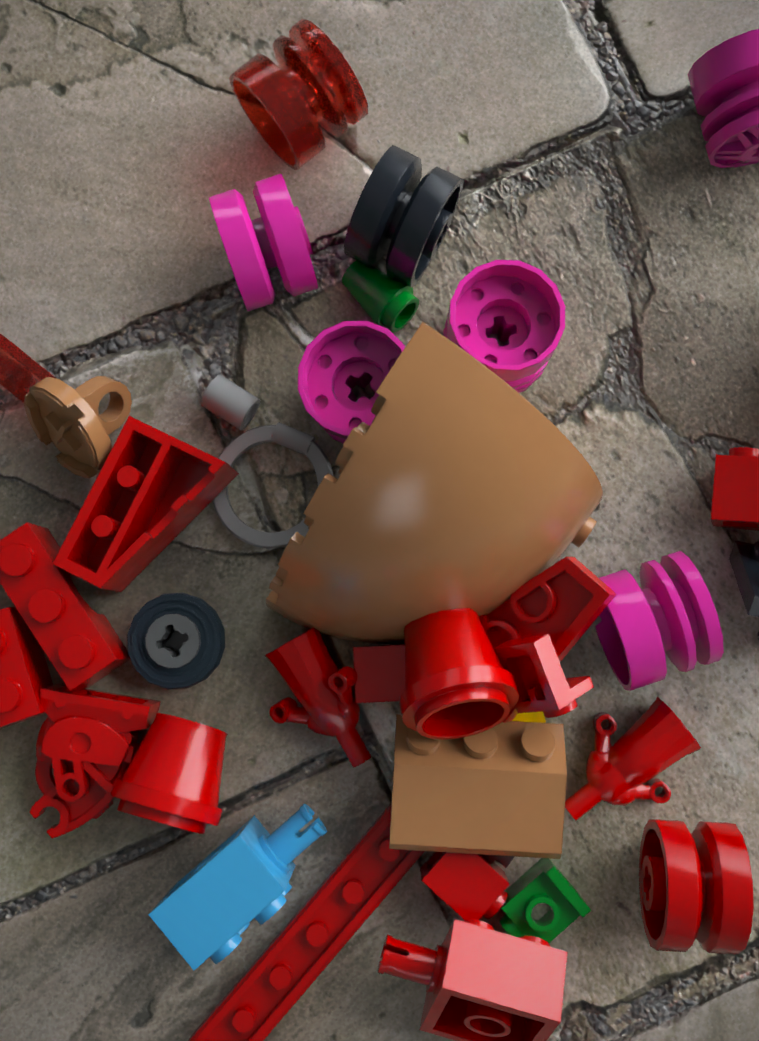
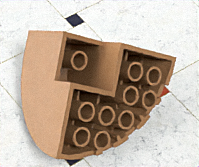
(435, 503)

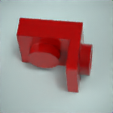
(540, 676)

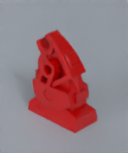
(88, 745)

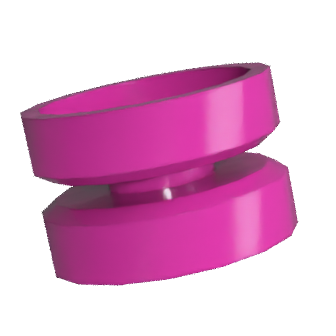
(265, 242)

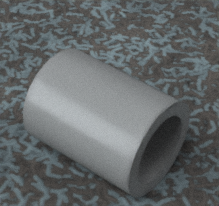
(230, 402)

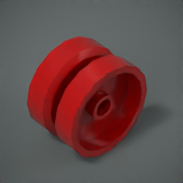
(695, 886)

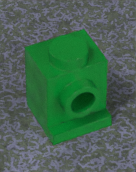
(541, 885)

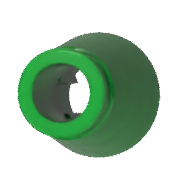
(382, 297)

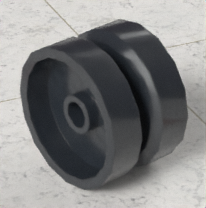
(402, 215)

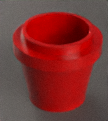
(453, 677)
(175, 775)

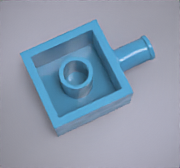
(233, 886)

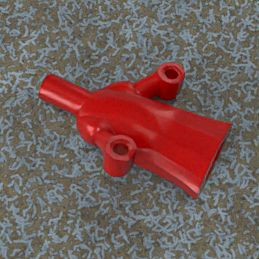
(321, 691)
(642, 752)

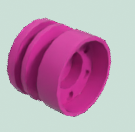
(728, 96)
(517, 306)
(336, 363)
(664, 616)

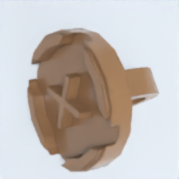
(72, 420)

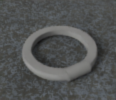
(284, 436)

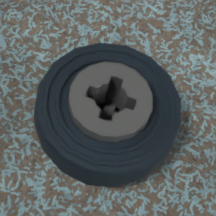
(196, 636)

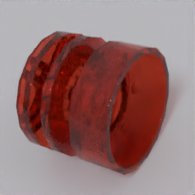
(305, 91)

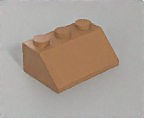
(480, 791)

